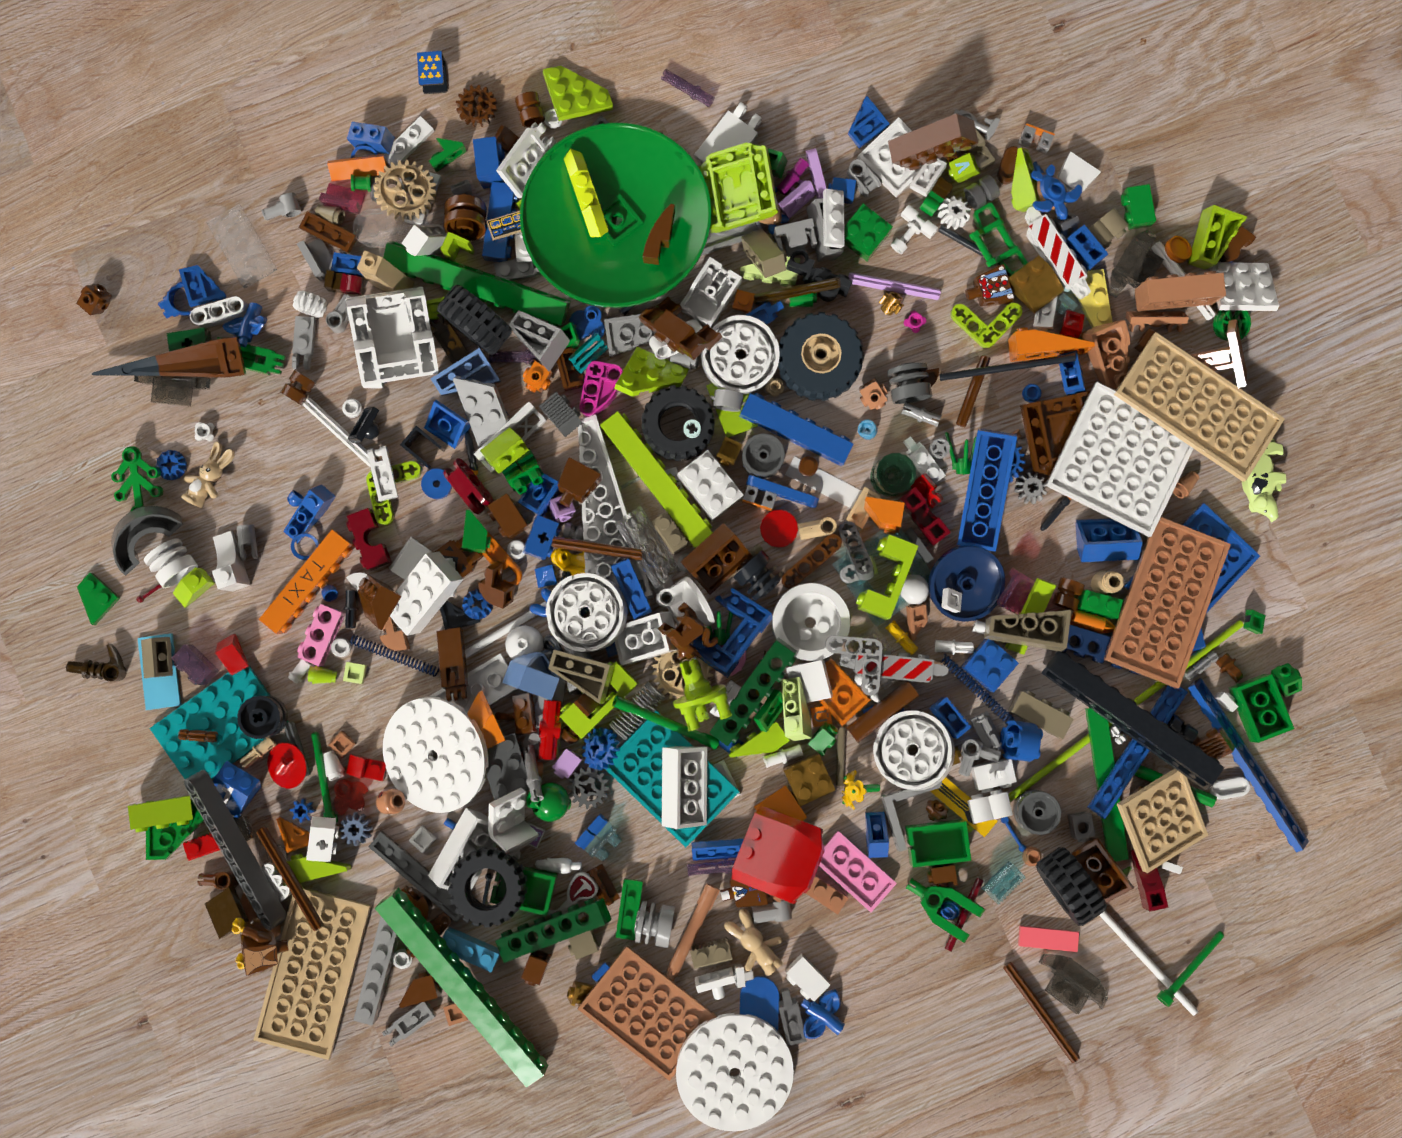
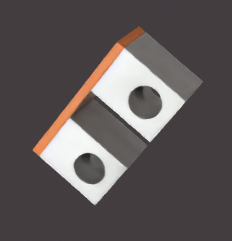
(1029, 131)
(766, 505)

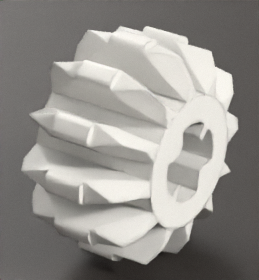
(960, 214)
(310, 304)

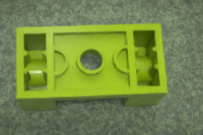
(901, 553)
(579, 722)

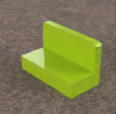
(453, 244)

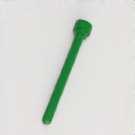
(329, 813)
(1167, 996)

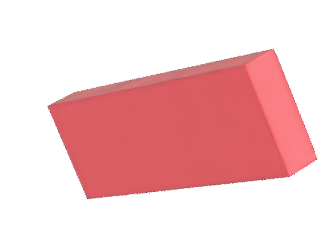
(1048, 938)

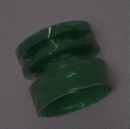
(903, 471)

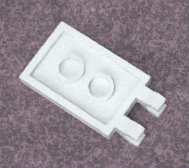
(729, 133)
(523, 158)

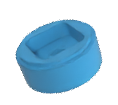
(867, 429)

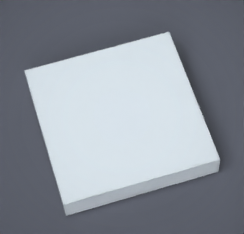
(813, 679)

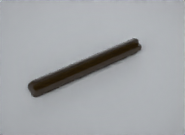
(797, 290)

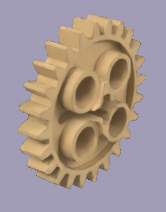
(389, 196)
(666, 663)

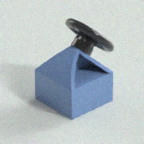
(532, 673)

